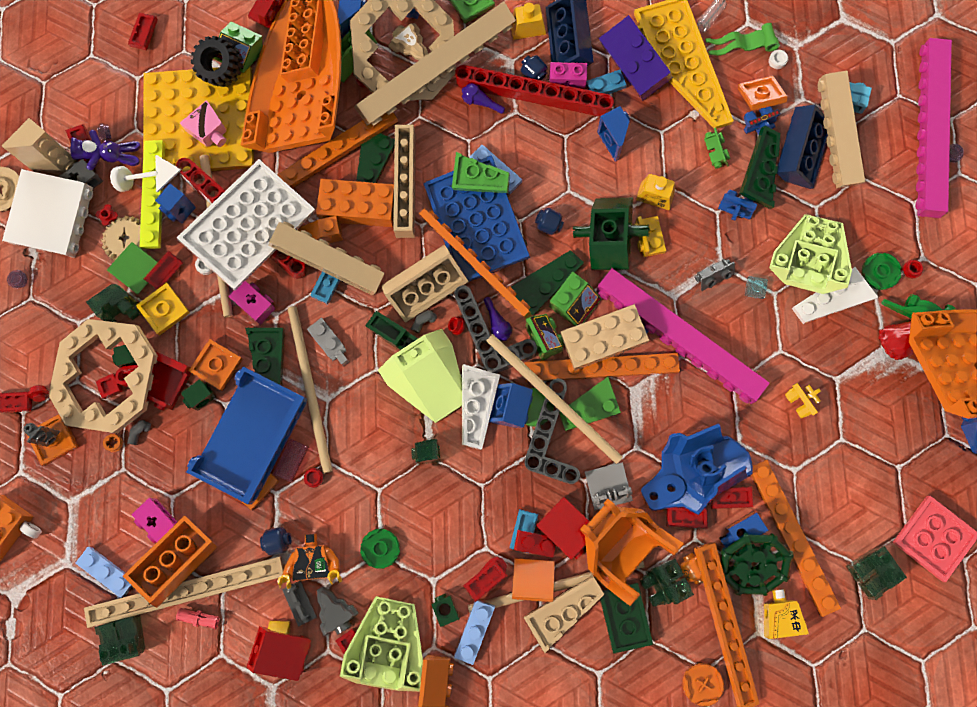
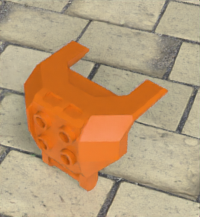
(619, 542)

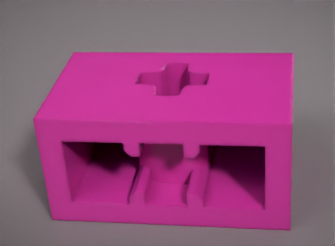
(568, 74)
(260, 309)
(145, 516)

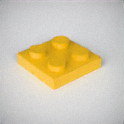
(163, 309)

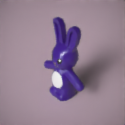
(107, 151)

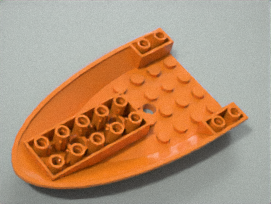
(296, 60)
(948, 354)

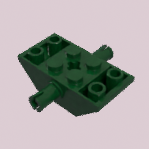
(608, 247)

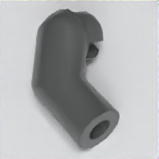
(423, 318)
(136, 430)

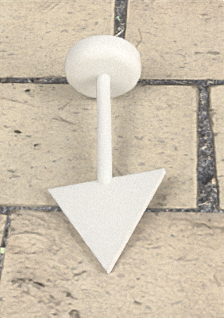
(123, 179)

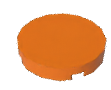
(703, 684)

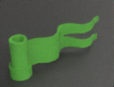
(748, 42)

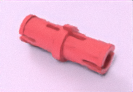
(197, 618)

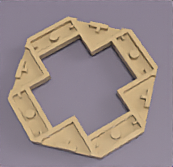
(364, 47)
(67, 370)

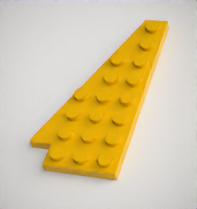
(677, 41)

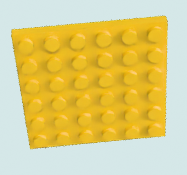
(175, 95)

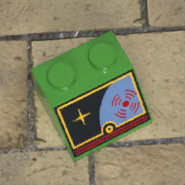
(245, 40)
(575, 300)
(543, 333)

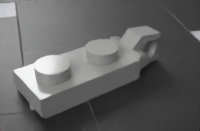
(328, 341)

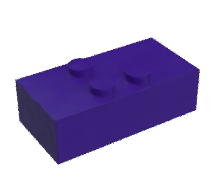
(635, 58)

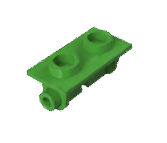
(720, 155)

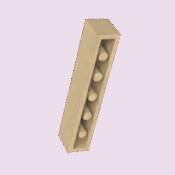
(841, 129)
(404, 181)
(326, 258)

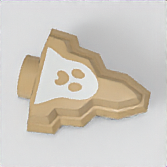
(408, 41)

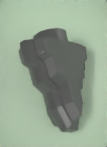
(334, 612)

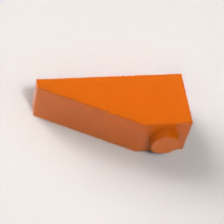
(325, 229)

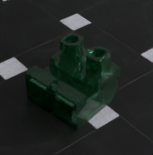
(112, 302)
(876, 572)
(666, 584)
(120, 640)

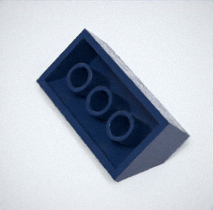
(569, 32)
(803, 147)

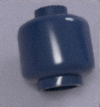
(533, 67)
(549, 221)
(275, 541)

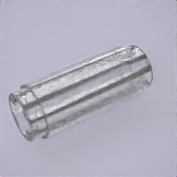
(711, 15)

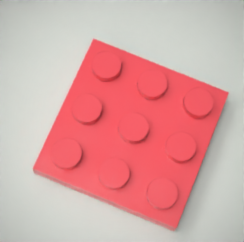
(936, 538)

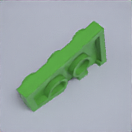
(479, 177)
(593, 405)

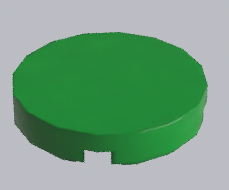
(881, 271)
(380, 548)

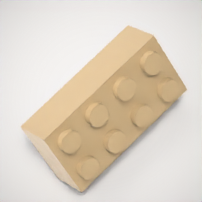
(604, 337)

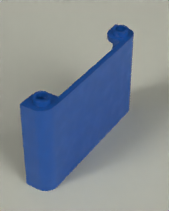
(248, 437)

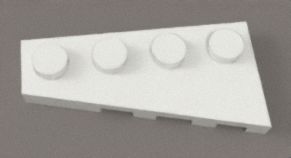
(821, 305)
(477, 403)

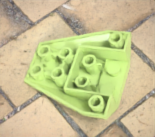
(814, 256)
(426, 375)
(389, 640)

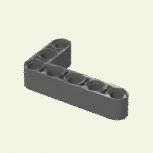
(478, 339)
(546, 436)

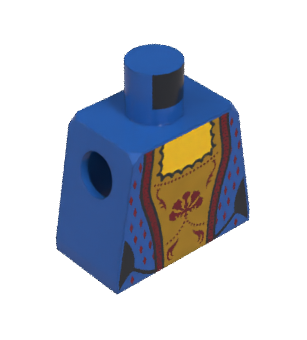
(750, 523)

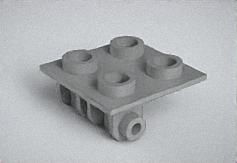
(610, 484)

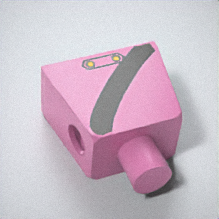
(205, 126)

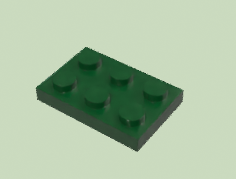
(625, 624)

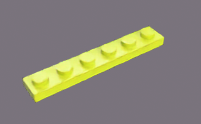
(150, 214)

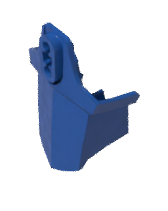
(697, 470)

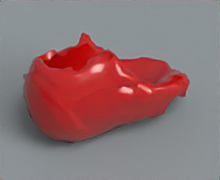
(896, 340)

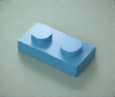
(607, 83)
(324, 288)

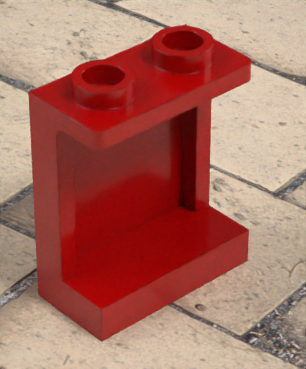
(167, 382)
(563, 528)
(278, 654)

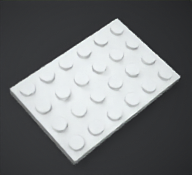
(239, 224)

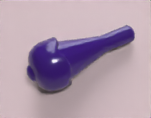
(473, 95)
(499, 327)

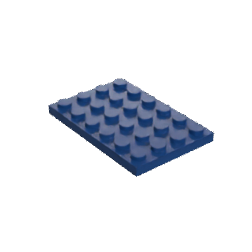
(481, 221)

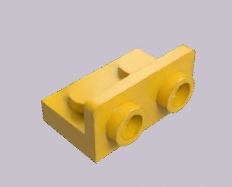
(654, 243)

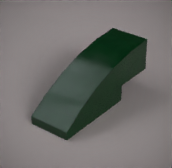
(390, 331)

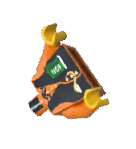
(311, 563)

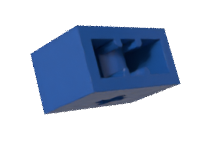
(175, 204)

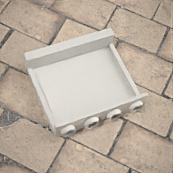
(48, 213)

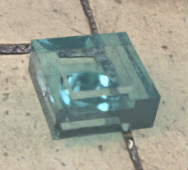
(756, 287)

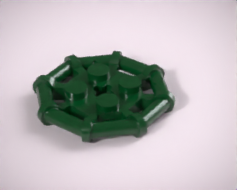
(760, 573)

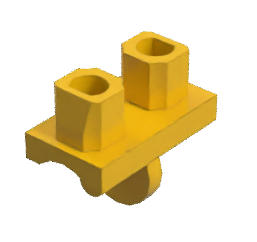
(808, 408)

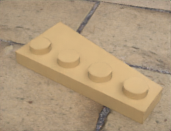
(556, 617)

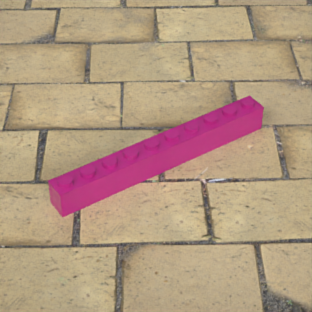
(934, 128)
(684, 338)

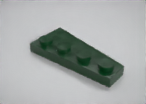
(762, 168)
(545, 282)
(267, 352)

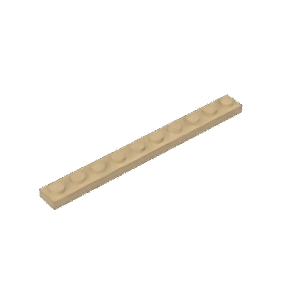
(186, 591)

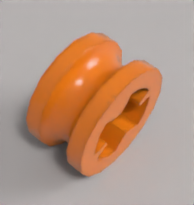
(108, 439)

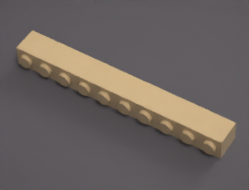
(432, 65)

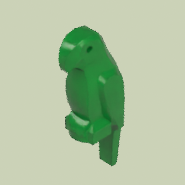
(914, 304)

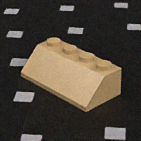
(38, 150)
(424, 283)

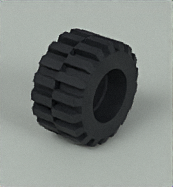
(203, 59)

